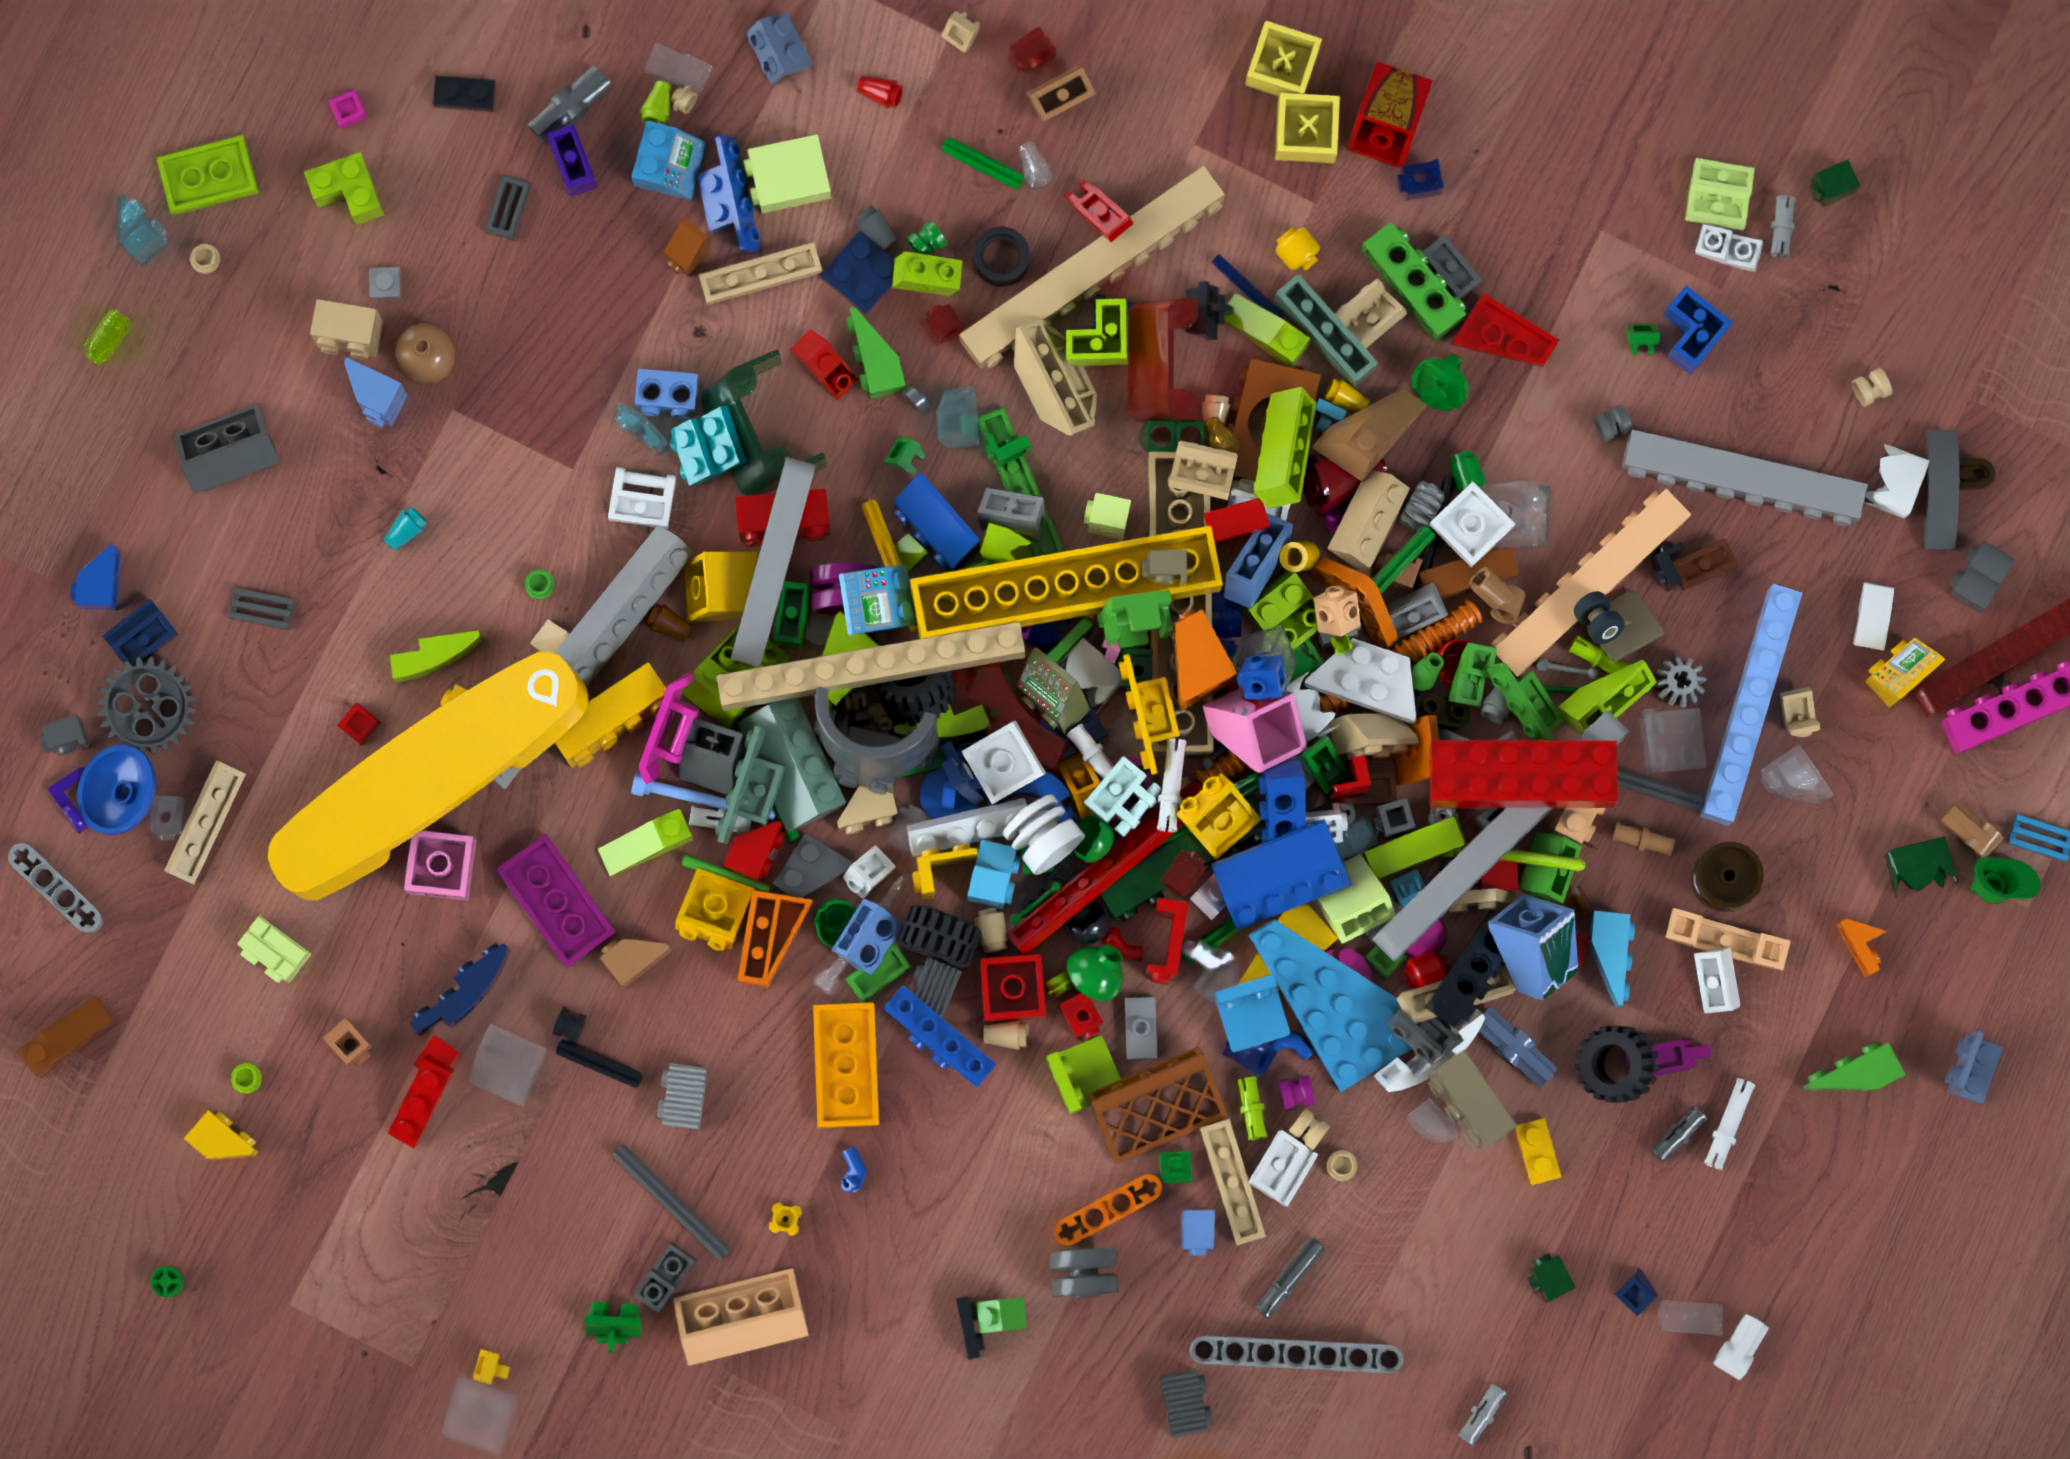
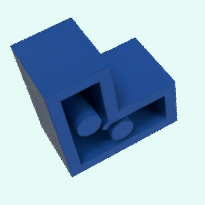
(1701, 325)

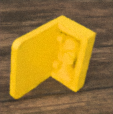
(933, 858)

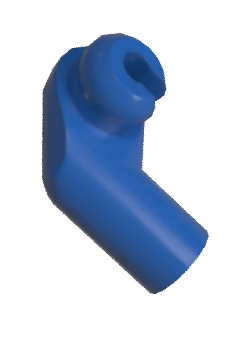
(1293, 1041)
(856, 1172)

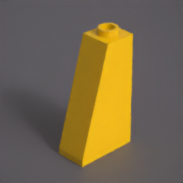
(1304, 923)

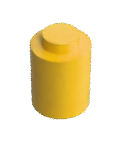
(1299, 556)

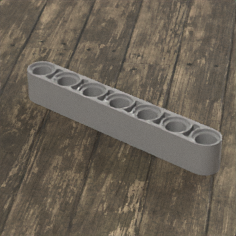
(773, 562)
(1311, 1352)

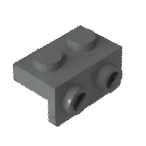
(1427, 1037)

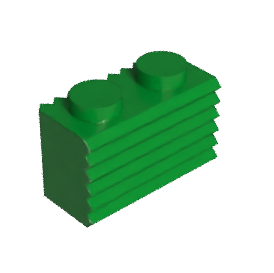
(792, 615)

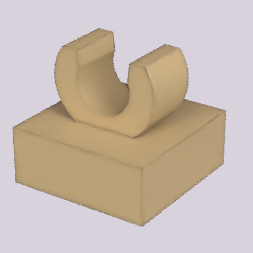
(960, 31)

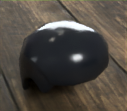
(1089, 924)

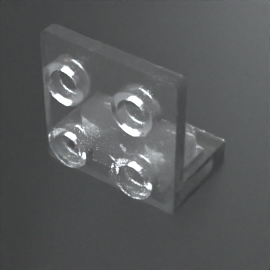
(1672, 740)

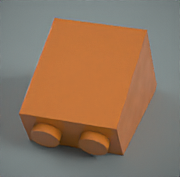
(1199, 659)

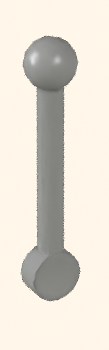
(1543, 664)

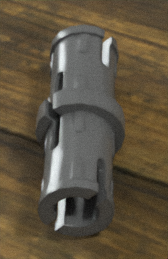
(1678, 1134)

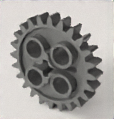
(168, 688)

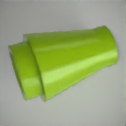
(657, 104)

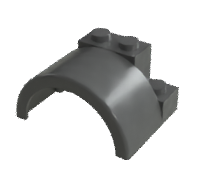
(869, 756)

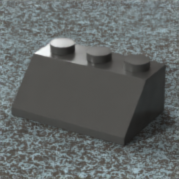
(226, 449)

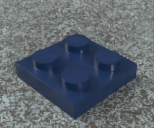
(861, 273)

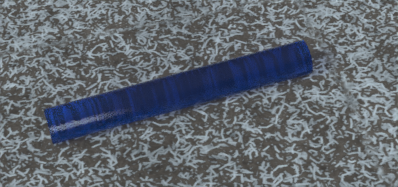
(1246, 286)

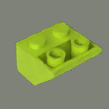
(1288, 604)

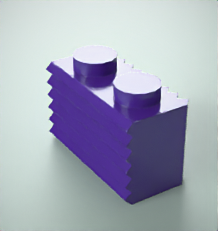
(571, 160)

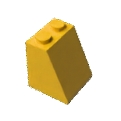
(718, 585)

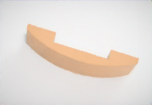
(1711, 935)

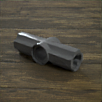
(570, 104)

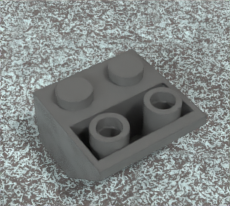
(712, 756)

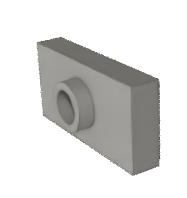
(1140, 1028)

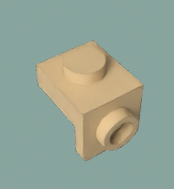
(1799, 712)

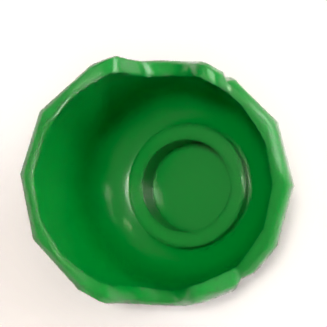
(1097, 839)
(832, 919)

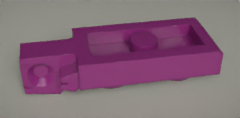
(1675, 1056)

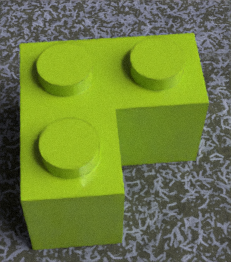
(348, 180)
(1104, 344)

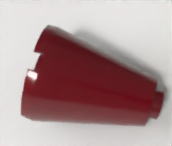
(1328, 484)

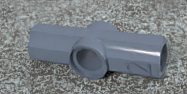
(1516, 1048)

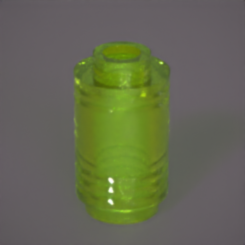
(106, 337)

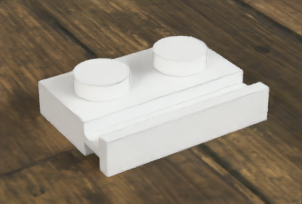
(1283, 1168)

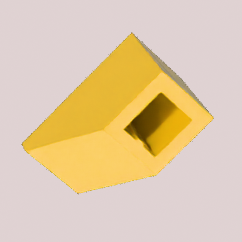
(217, 1140)

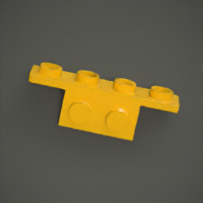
(1153, 710)

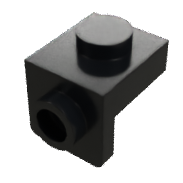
(1665, 571)

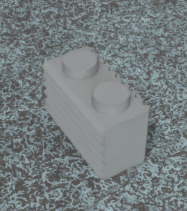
(683, 1097)

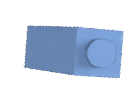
(1197, 1231)

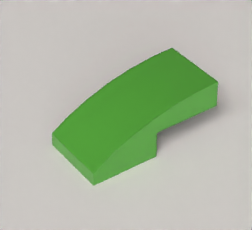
(1471, 674)

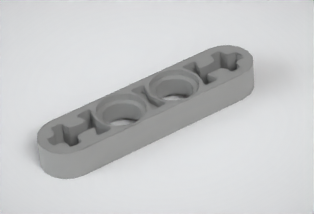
(56, 887)

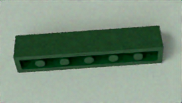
(1142, 881)

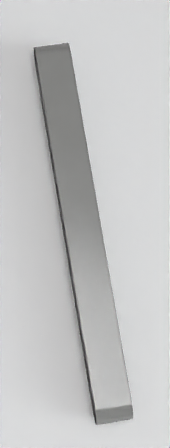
(1475, 861)

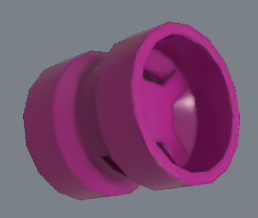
(1295, 1092)

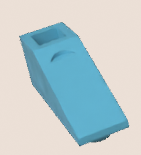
(1609, 947)

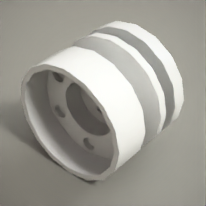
(1039, 829)

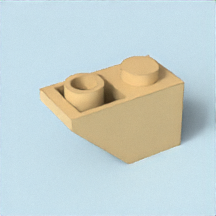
(866, 809)

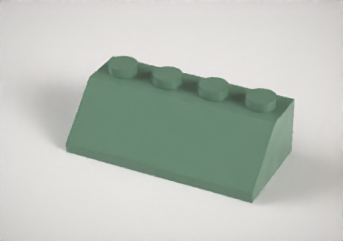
(808, 785)

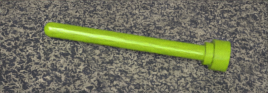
(1535, 859)

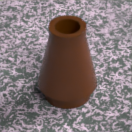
(667, 622)

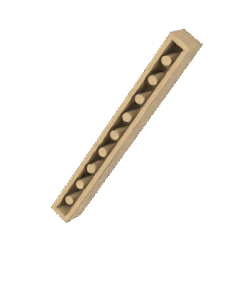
(1094, 266)
(871, 666)

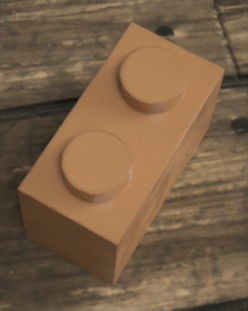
(1061, 93)

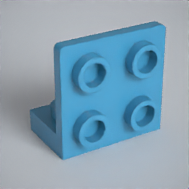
(1252, 1013)

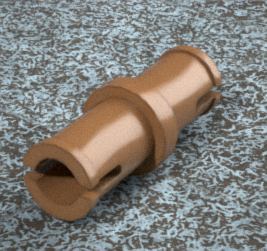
(1642, 838)

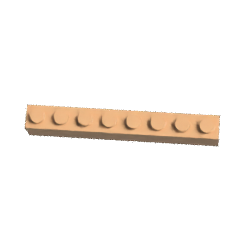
(1598, 572)

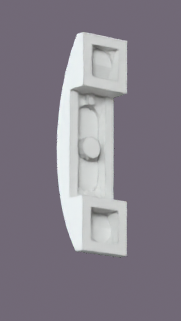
(1400, 1076)

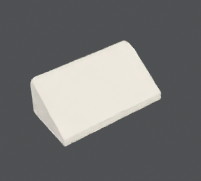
(1717, 980)

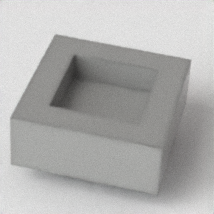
(385, 283)

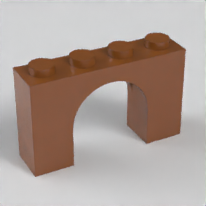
(1259, 383)

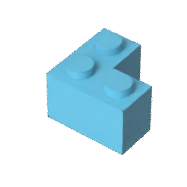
(992, 875)

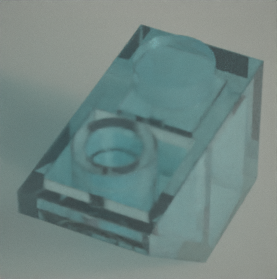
(138, 234)
(958, 418)

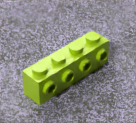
(1285, 447)

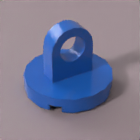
(940, 798)

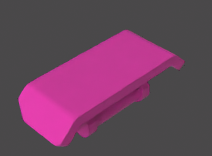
(654, 748)

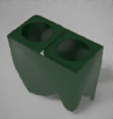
(1175, 428)
(1920, 864)

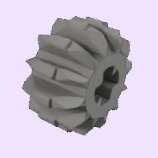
(1421, 506)
(1690, 679)

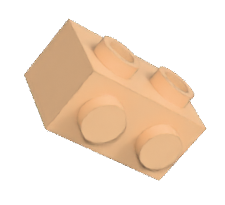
(1577, 823)

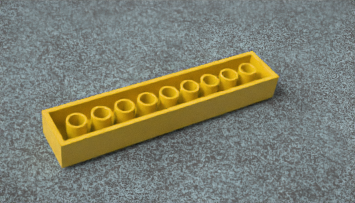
(1057, 584)

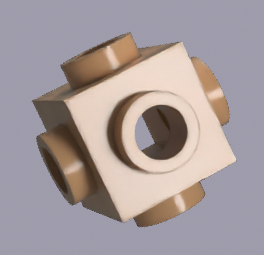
(1337, 611)

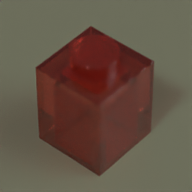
(1184, 873)

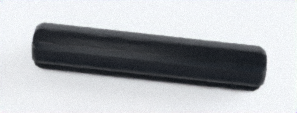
(599, 1063)

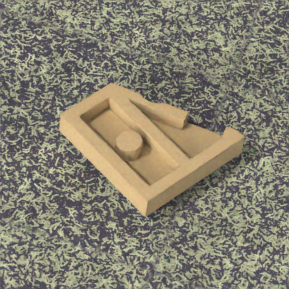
(1483, 899)

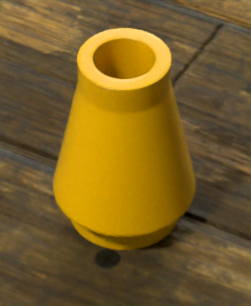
(1345, 396)

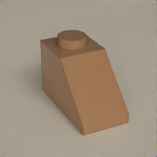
(632, 958)

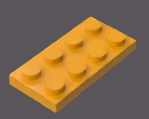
(846, 1065)

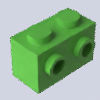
(1538, 879)

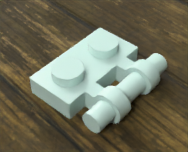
(1115, 791)

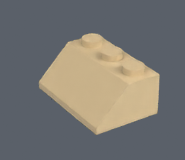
(1369, 520)

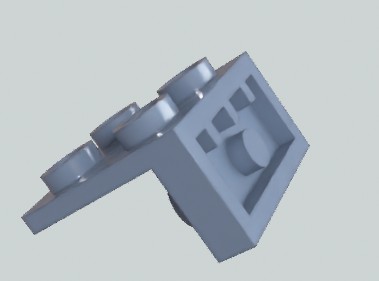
(1974, 1068)

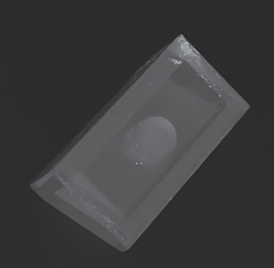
(1121, 739)
(1691, 1318)

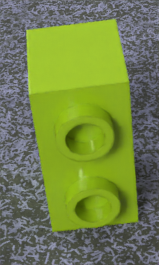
(927, 274)

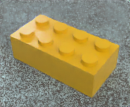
(613, 714)

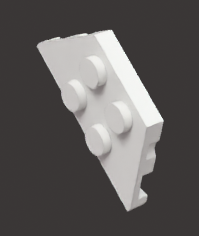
(1369, 679)

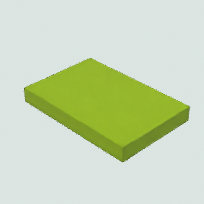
(207, 175)

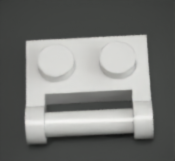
(641, 507)

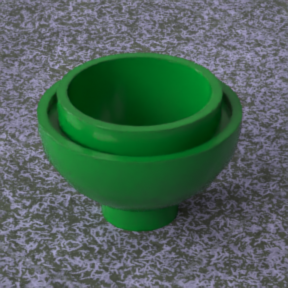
(1096, 971)

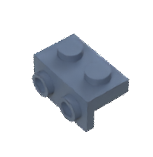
(778, 47)

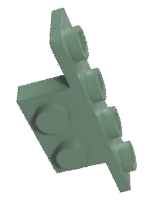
(754, 789)

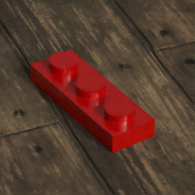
(421, 1101)

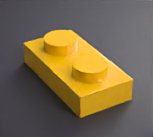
(1537, 1151)

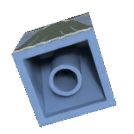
(1536, 944)

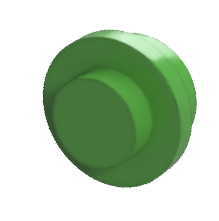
(539, 584)

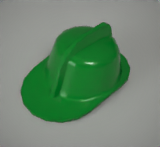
(2004, 879)

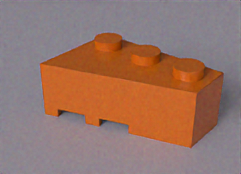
(769, 935)

